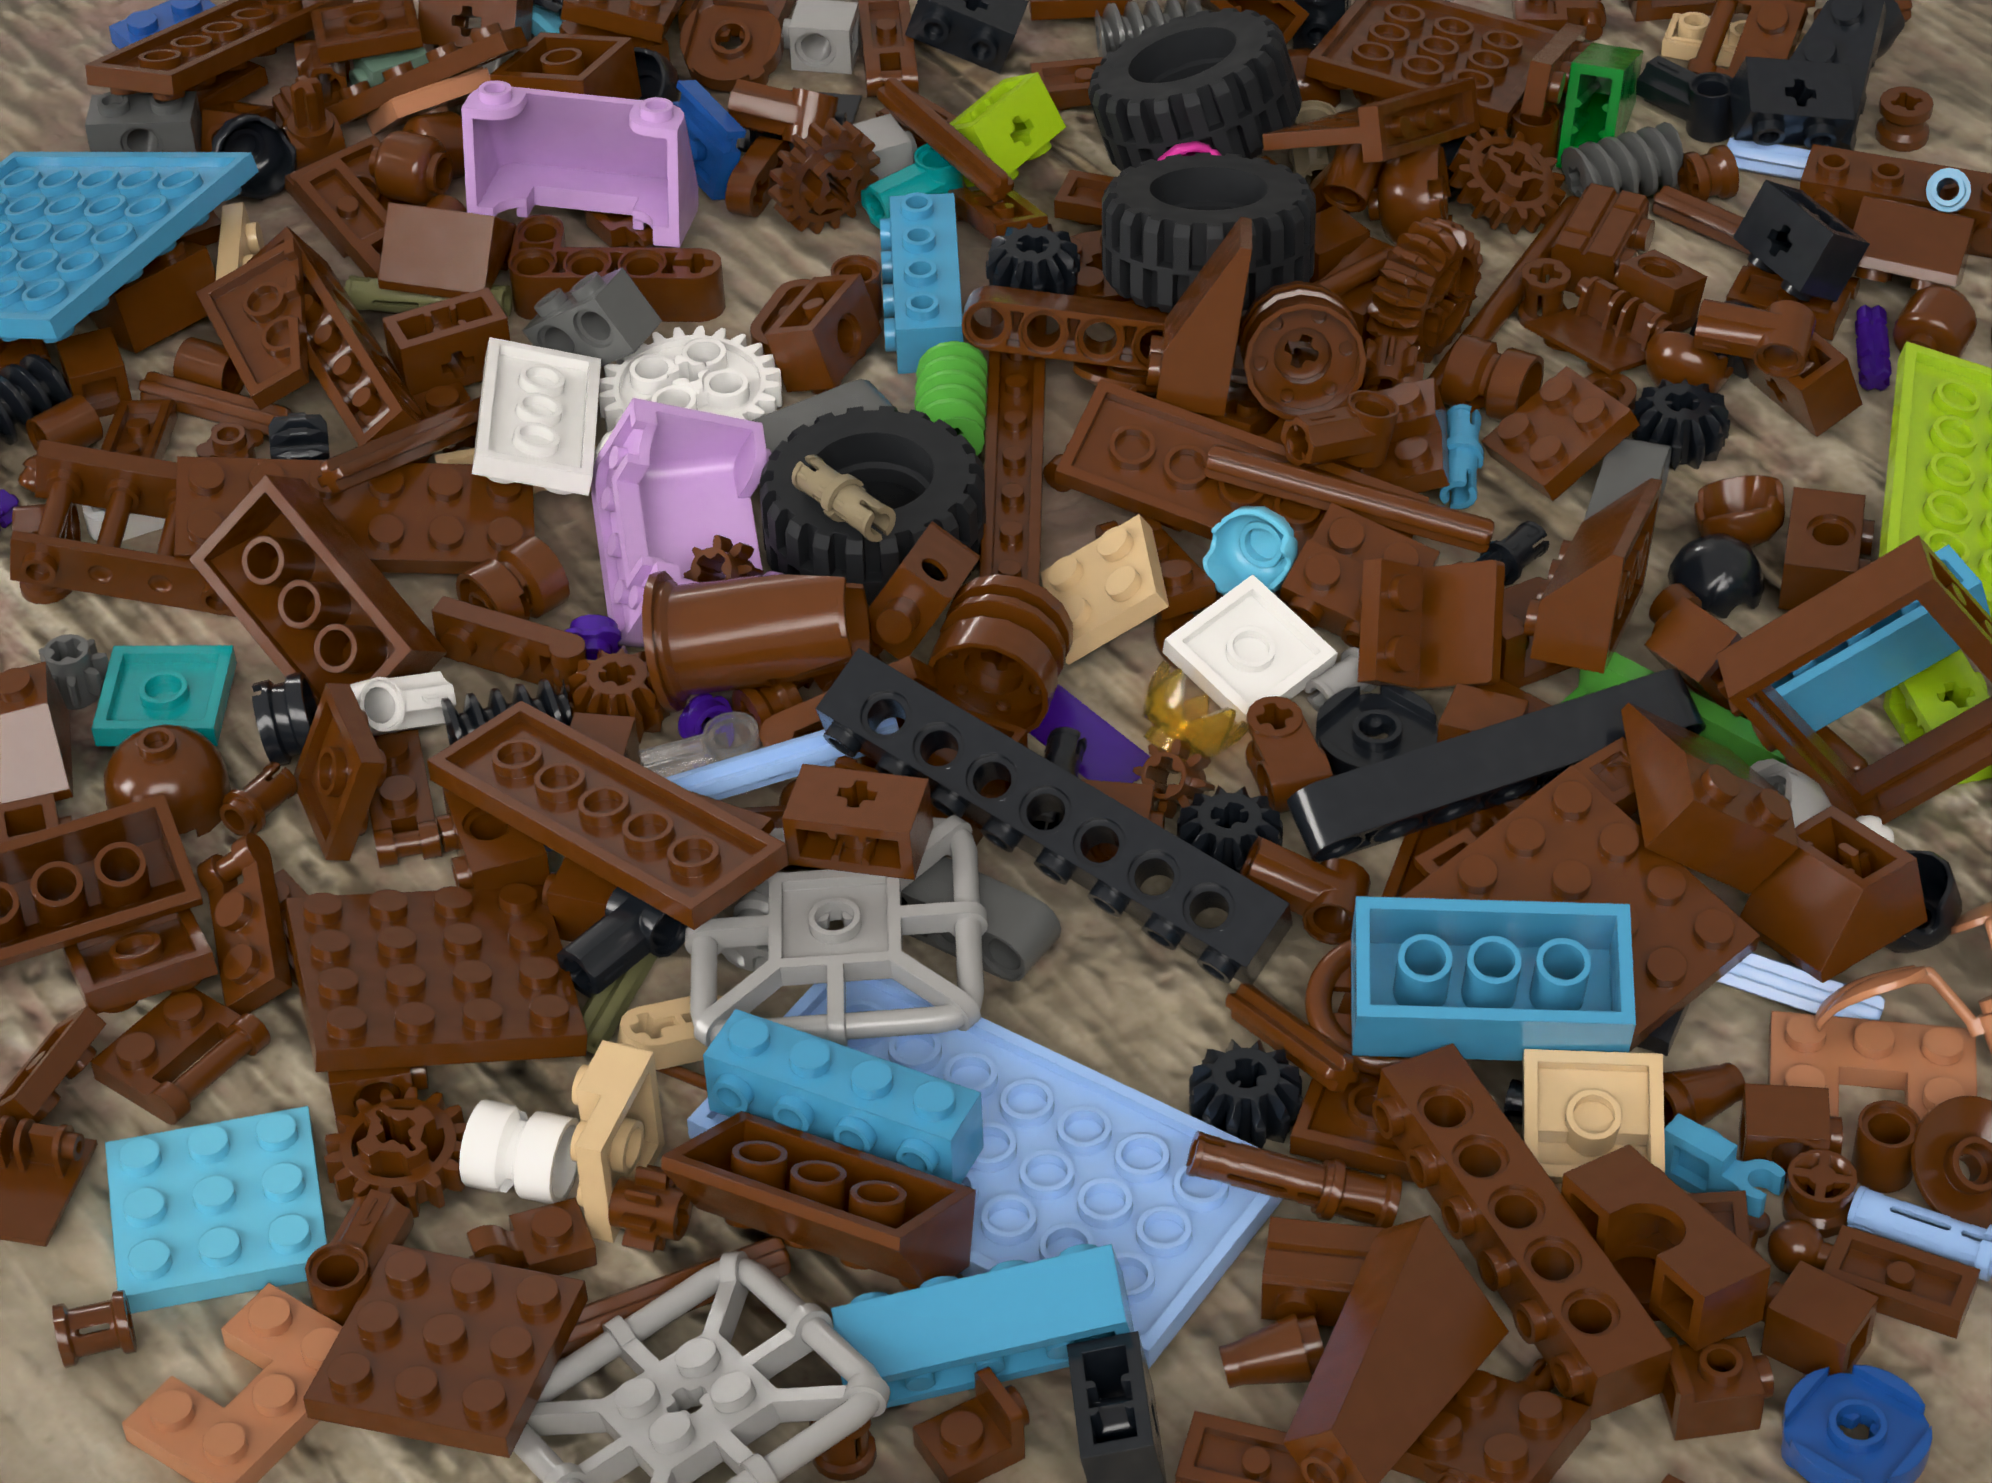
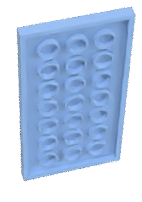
(1071, 1163)

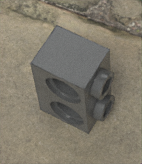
(595, 318)

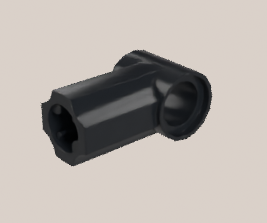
(1696, 98)
(619, 942)

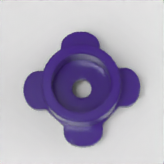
(598, 633)

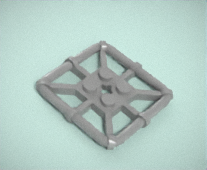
(865, 949)
(734, 1391)

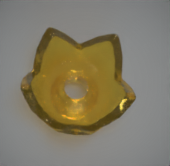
(1186, 719)

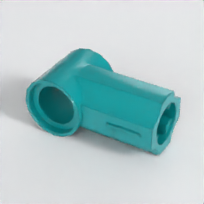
(927, 175)

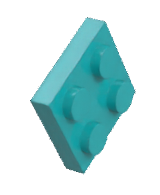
(164, 687)

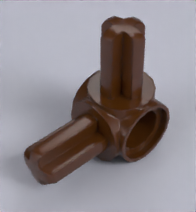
(306, 121)

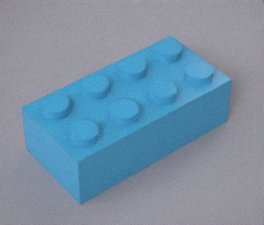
(1490, 977)

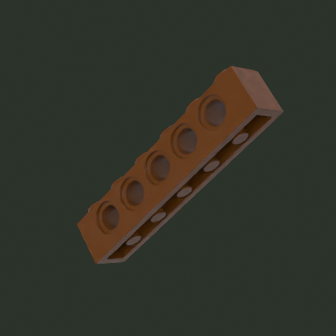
(348, 356)
(1521, 1232)

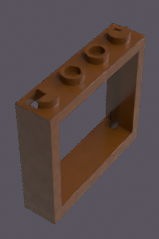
(1829, 619)

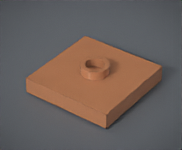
(426, 100)

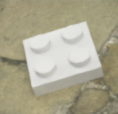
(1248, 649)

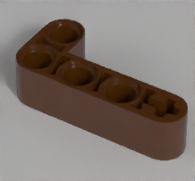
(674, 281)

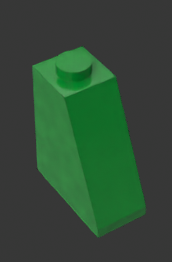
(1599, 95)

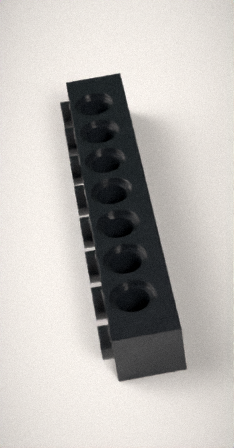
(874, 691)

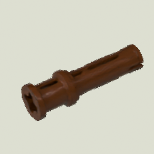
(1324, 1187)

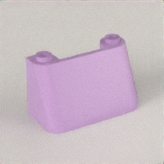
(579, 155)
(667, 487)

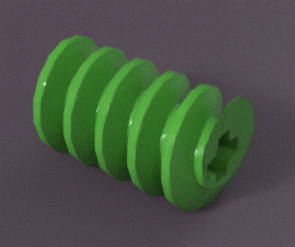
(953, 389)

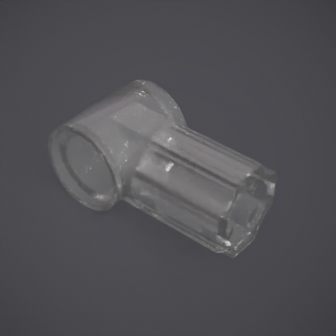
(722, 738)

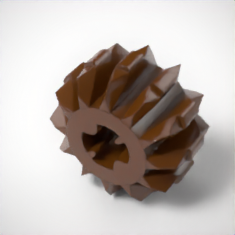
(618, 687)

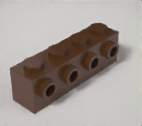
(1843, 177)

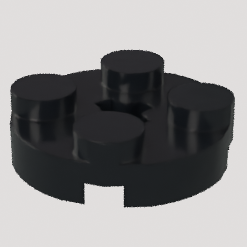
(1350, 717)

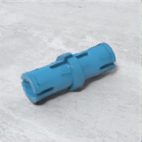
(1464, 456)

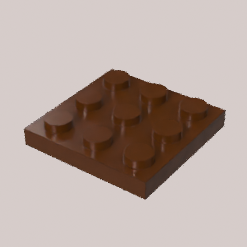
(447, 1350)

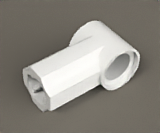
(403, 701)

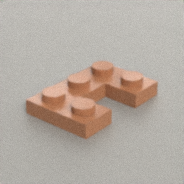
(1917, 1058)
(263, 1420)

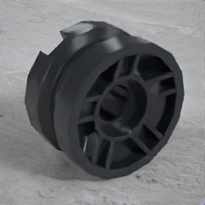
(284, 715)

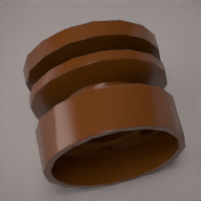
(1315, 376)
(1002, 649)

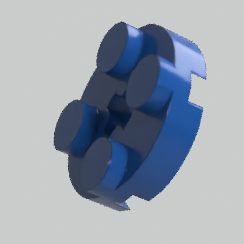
(1870, 1396)

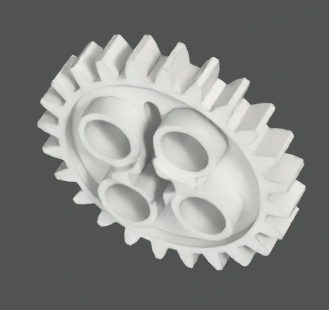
(694, 374)

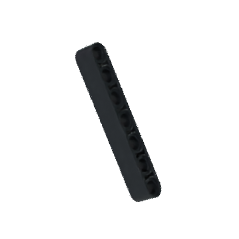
(1476, 768)

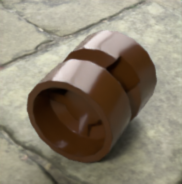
(1490, 379)
(520, 582)

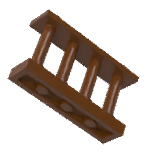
(122, 487)

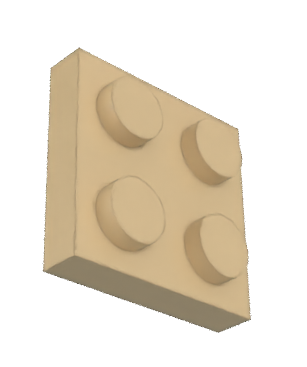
(1109, 585)

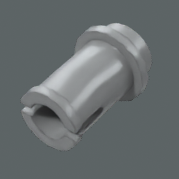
(1337, 678)

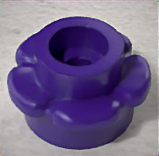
(697, 710)

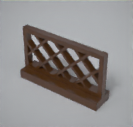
(1391, 125)

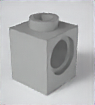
(840, 33)

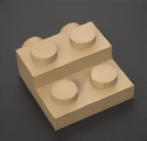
(1590, 1106)
(616, 1127)

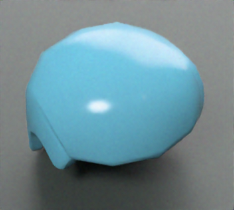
(1251, 543)

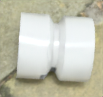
(509, 1150)

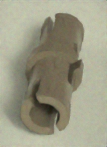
(843, 498)

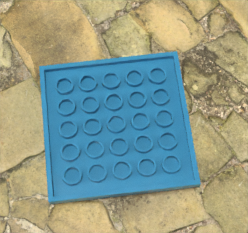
(92, 223)

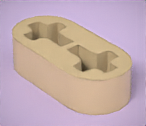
(665, 1030)

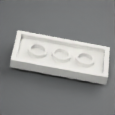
(537, 417)

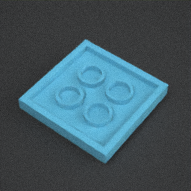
(215, 1208)

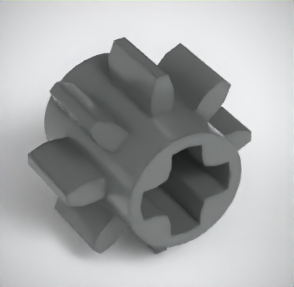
(75, 669)

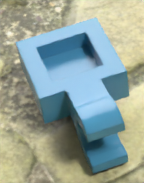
(1707, 1162)

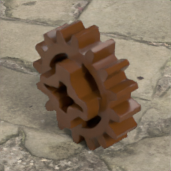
(823, 175)
(1507, 180)
(398, 1149)

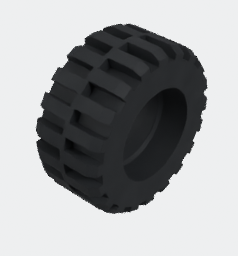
(1198, 80)
(1177, 210)
(903, 463)

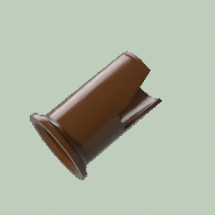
(748, 632)

